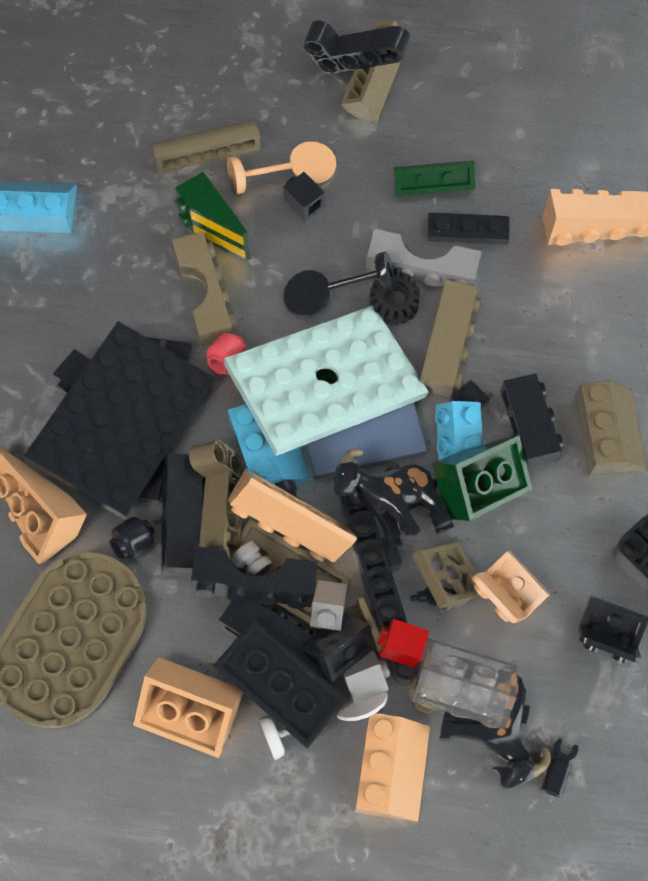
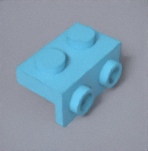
(458, 427)

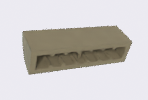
(370, 86)
(206, 146)

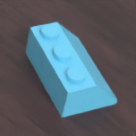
(37, 207)
(258, 453)

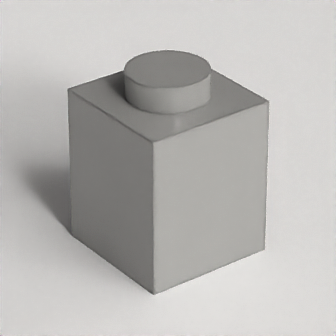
(328, 605)
(367, 677)

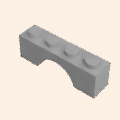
(457, 265)

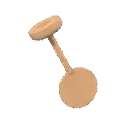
(307, 157)

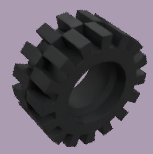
(398, 312)

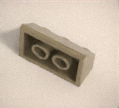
(609, 428)

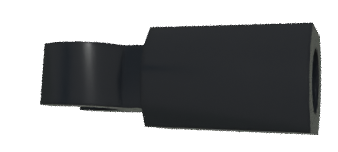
(558, 770)

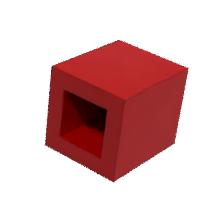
(402, 642)

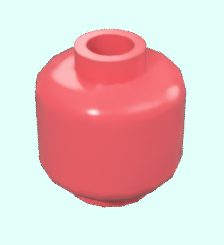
(223, 347)

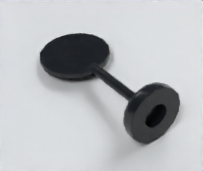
(310, 290)

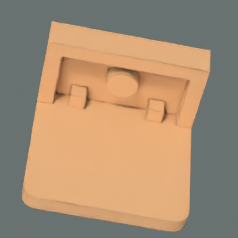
(510, 588)

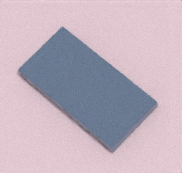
(382, 439)

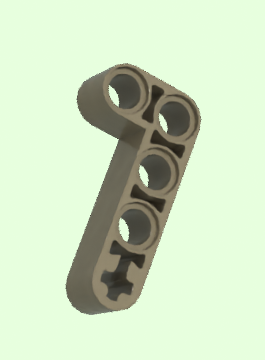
(222, 471)

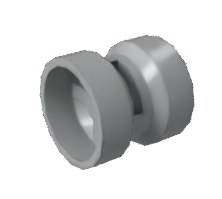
(251, 561)

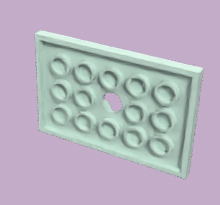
(298, 408)

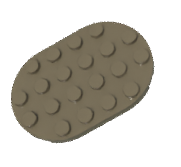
(70, 639)

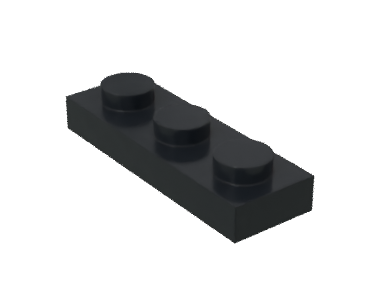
(468, 228)

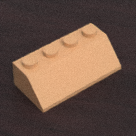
(291, 517)

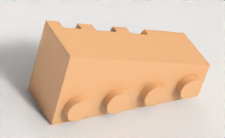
(595, 216)

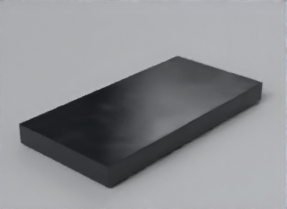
(280, 683)

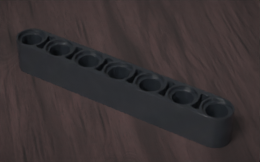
(376, 569)

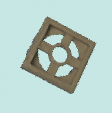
(458, 563)

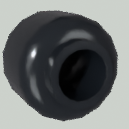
(132, 538)

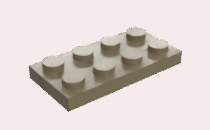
(278, 551)

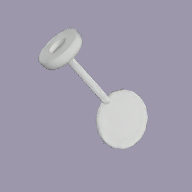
(350, 712)

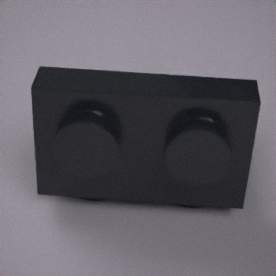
(612, 630)

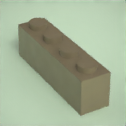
(448, 338)

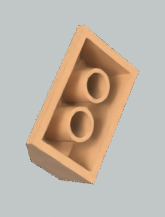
(187, 706)
(392, 767)

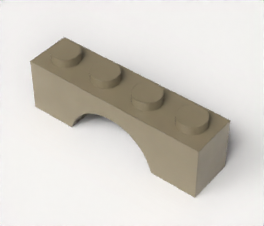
(195, 261)

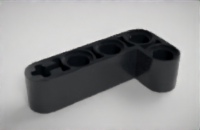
(354, 50)
(634, 564)

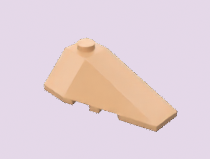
(40, 508)

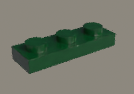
(434, 178)

